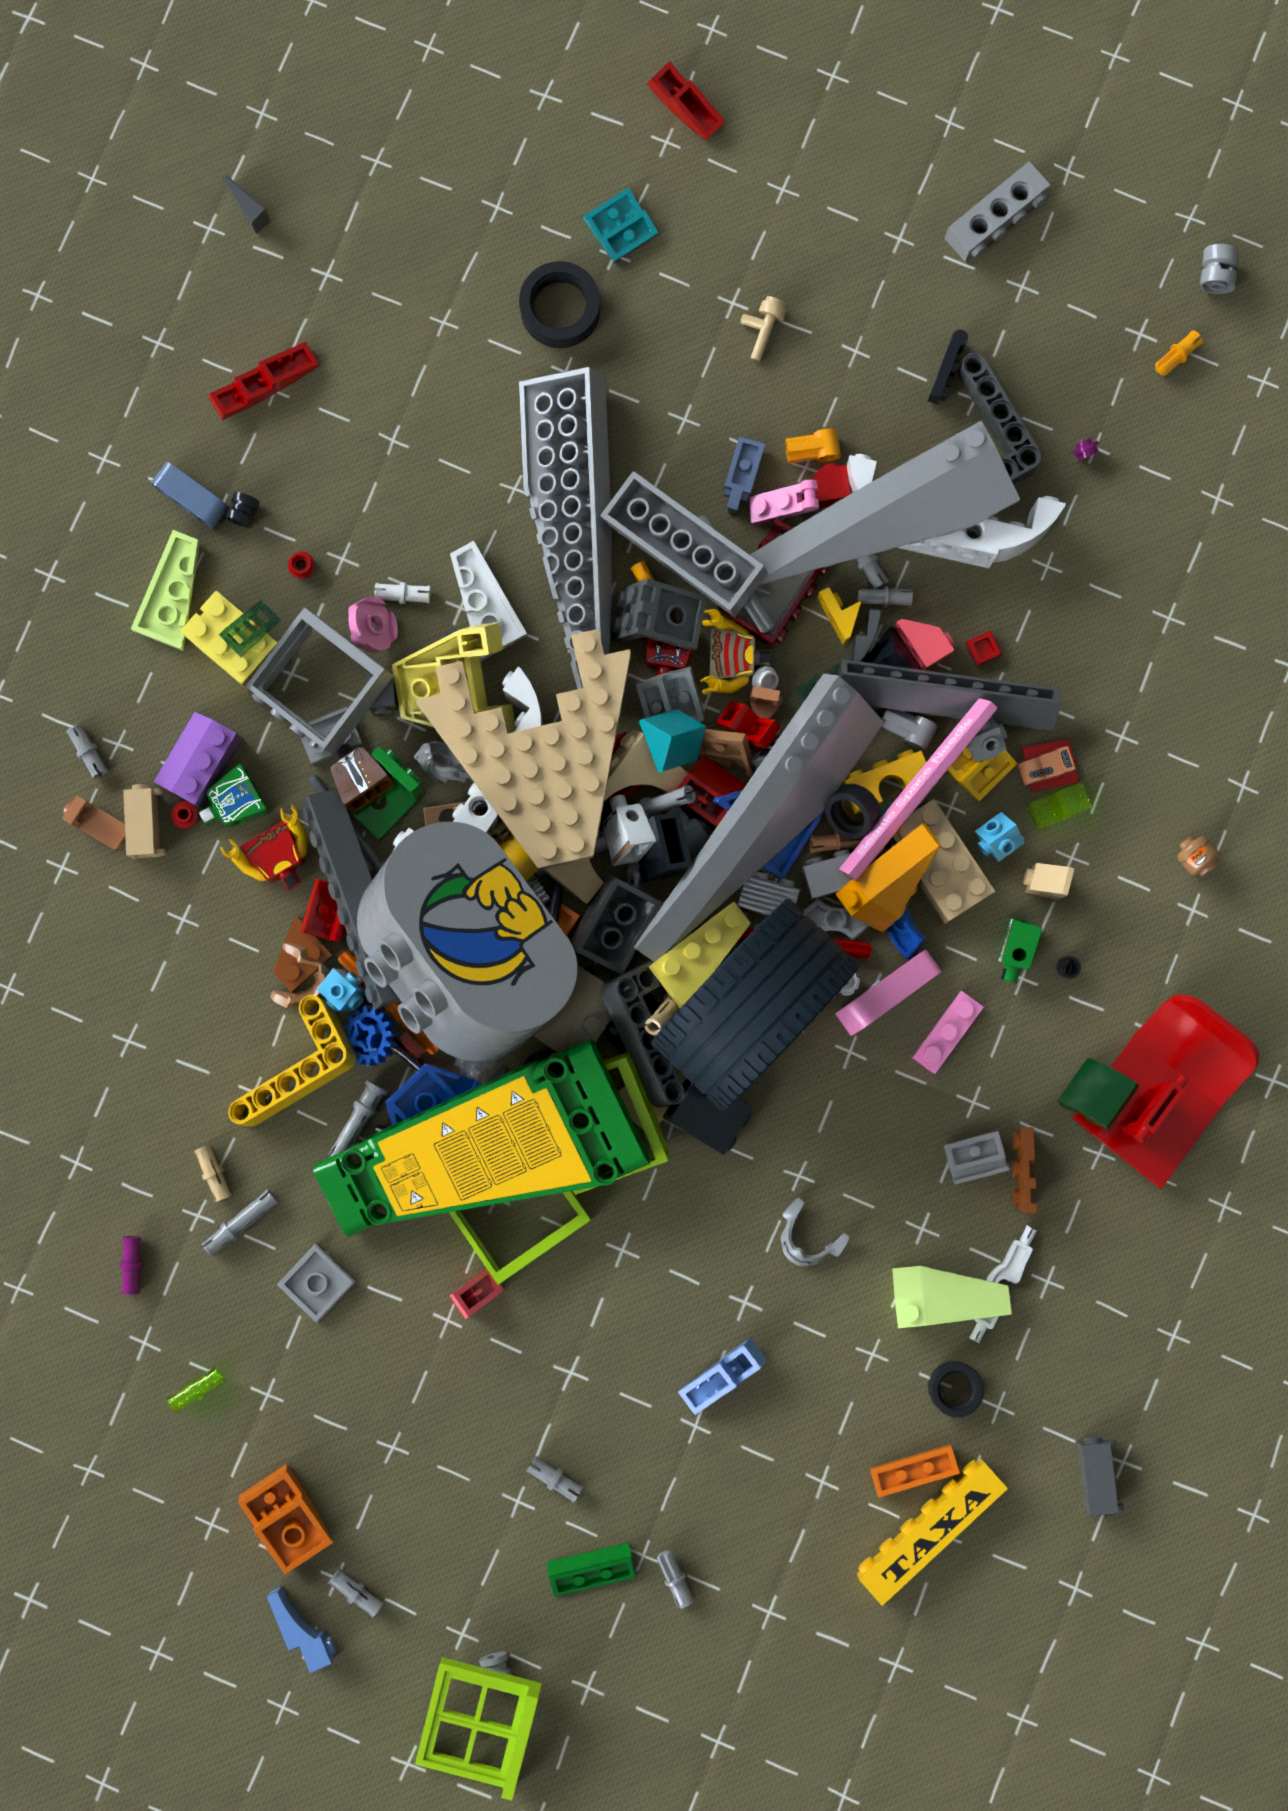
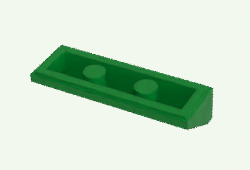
(591, 1569)

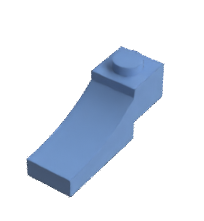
(723, 1376)
(315, 1646)

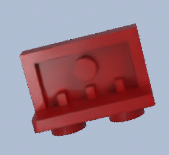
(321, 915)

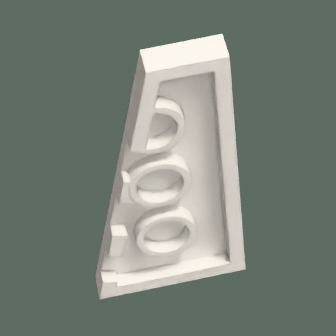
(483, 595)

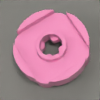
(362, 632)

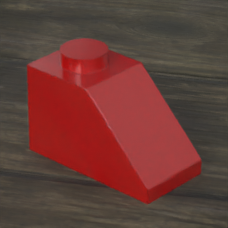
(831, 484)

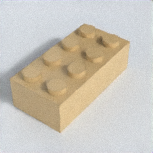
(954, 877)

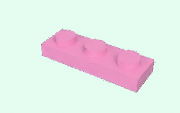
(947, 1032)

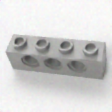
(1026, 182)

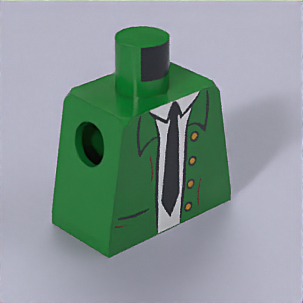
(1018, 935)

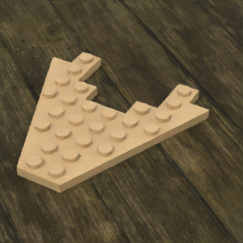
(545, 778)

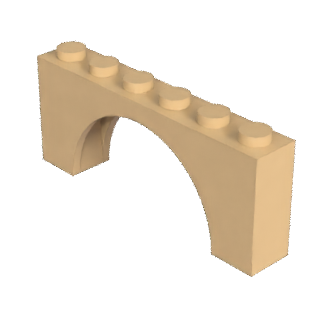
(629, 766)

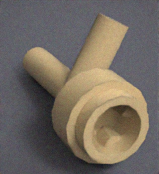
(773, 310)

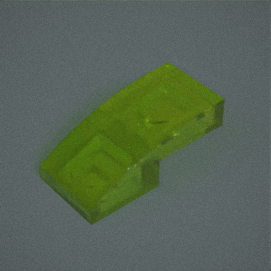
(1059, 806)

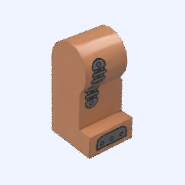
(1047, 766)

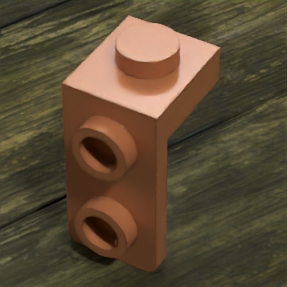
(94, 822)

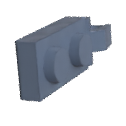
(742, 472)

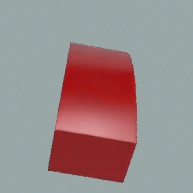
(685, 101)

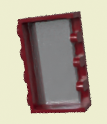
(778, 598)

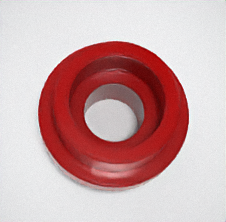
(299, 557)
(192, 818)

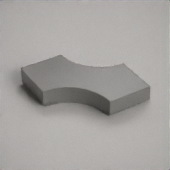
(835, 919)

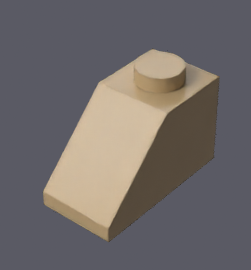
(1048, 880)

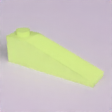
(940, 1297)

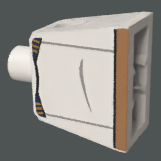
(627, 832)

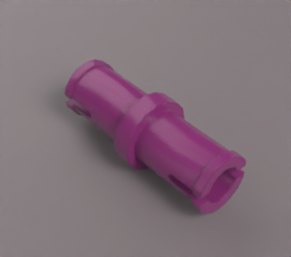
(131, 1265)

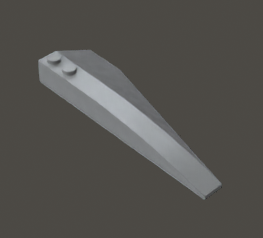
(922, 499)

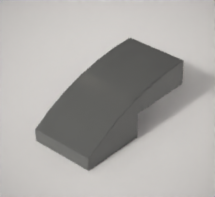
(863, 643)

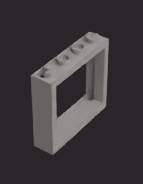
(281, 655)

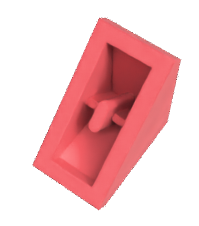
(476, 1293)

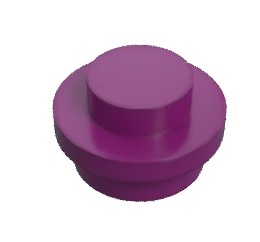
(1086, 448)

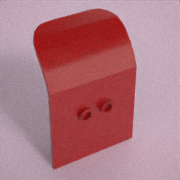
(1185, 1071)

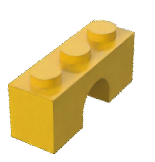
(901, 770)

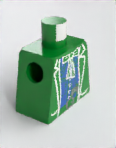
(234, 800)

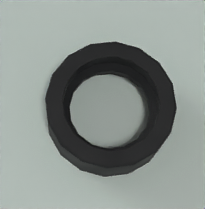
(841, 822)
(977, 1389)

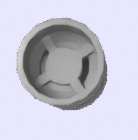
(1219, 267)

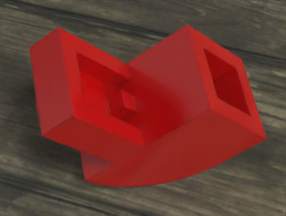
(741, 719)

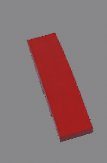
(264, 381)

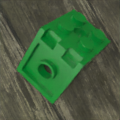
(399, 798)

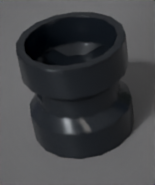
(242, 509)

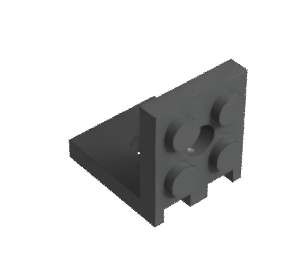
(646, 611)

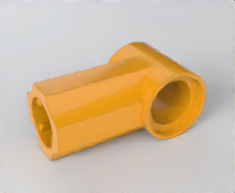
(820, 446)

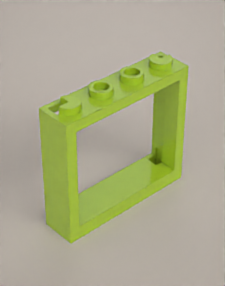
(642, 1105)
(501, 1275)

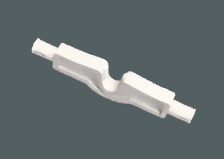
(1009, 1269)

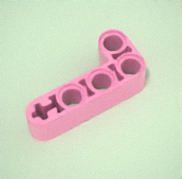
(888, 992)

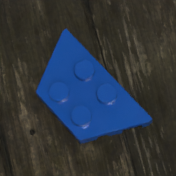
(425, 1090)

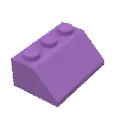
(198, 759)

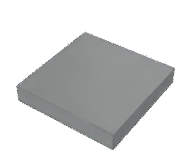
(316, 1283)

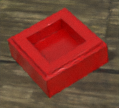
(983, 648)

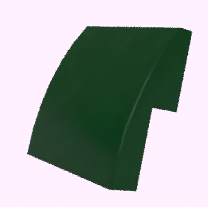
(1098, 1093)

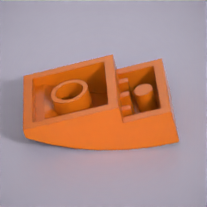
(285, 1519)

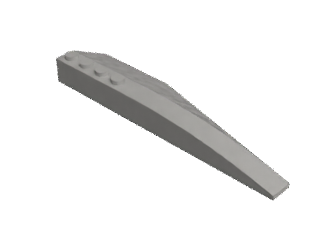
(568, 491)
(772, 808)

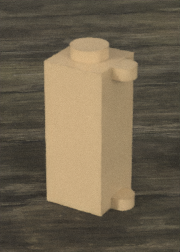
(142, 822)

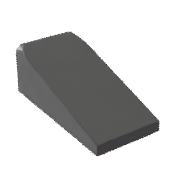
(252, 210)

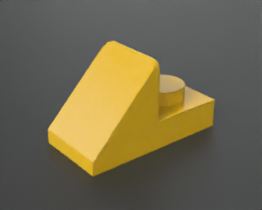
(841, 620)

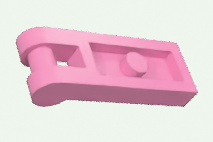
(783, 502)

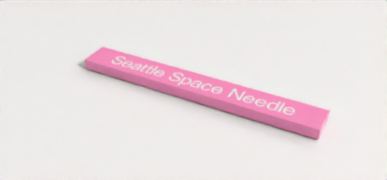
(918, 788)

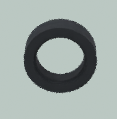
(552, 273)

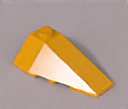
(890, 881)

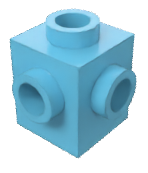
(999, 837)
(342, 990)

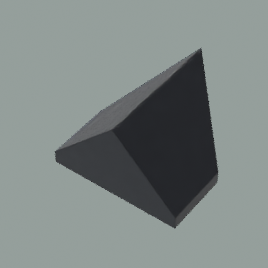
(891, 651)

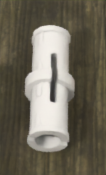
(403, 593)

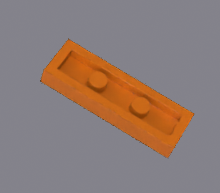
(914, 1470)

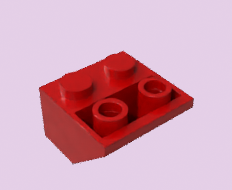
(709, 782)

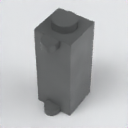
(1098, 1476)

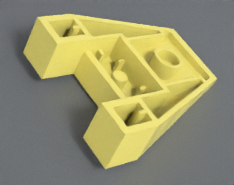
(417, 677)

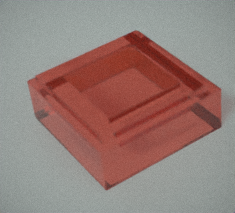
(412, 1045)

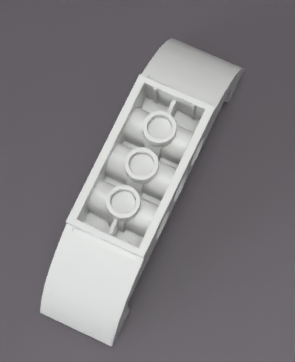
(991, 539)
(522, 695)

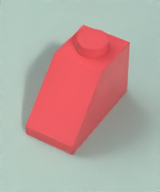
(925, 642)

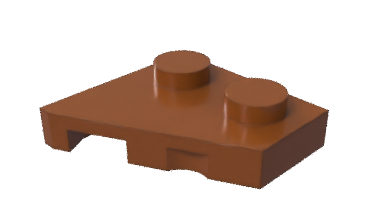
(287, 968)

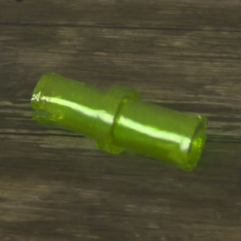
(195, 1389)

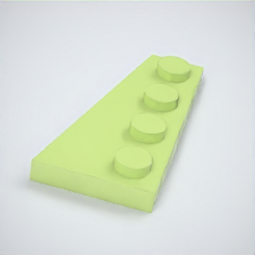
(170, 593)

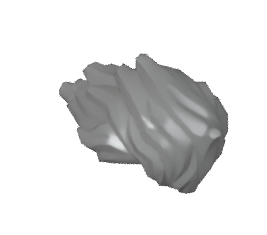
(440, 763)

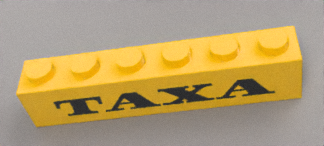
(931, 1531)

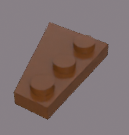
(1026, 1183)

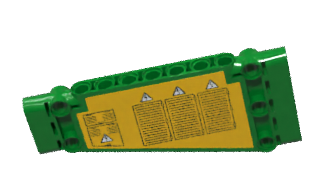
(490, 1146)

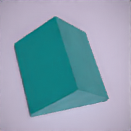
(672, 739)

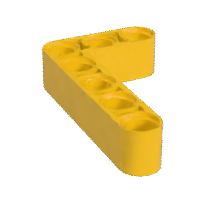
(301, 1071)

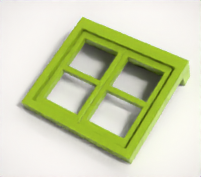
(517, 1733)

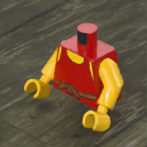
(274, 852)

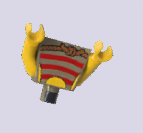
(731, 655)

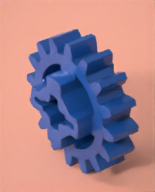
(369, 1036)

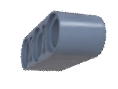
(189, 495)

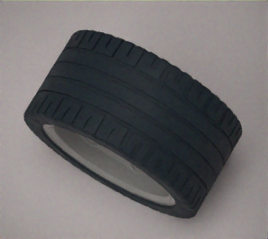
(755, 1004)

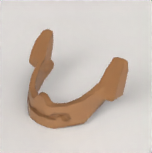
(288, 999)

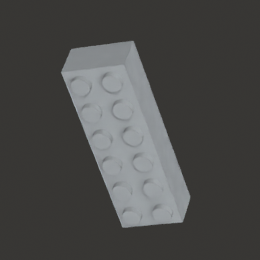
(684, 544)

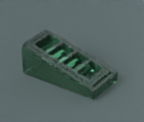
(235, 627)

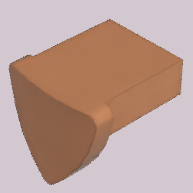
(765, 701)

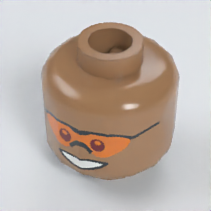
(1198, 855)

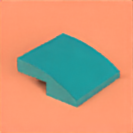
(620, 224)

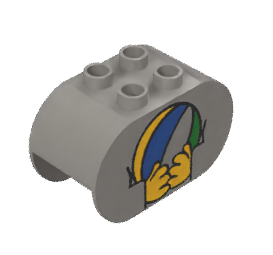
(464, 943)

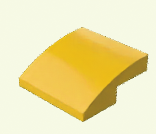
(982, 776)

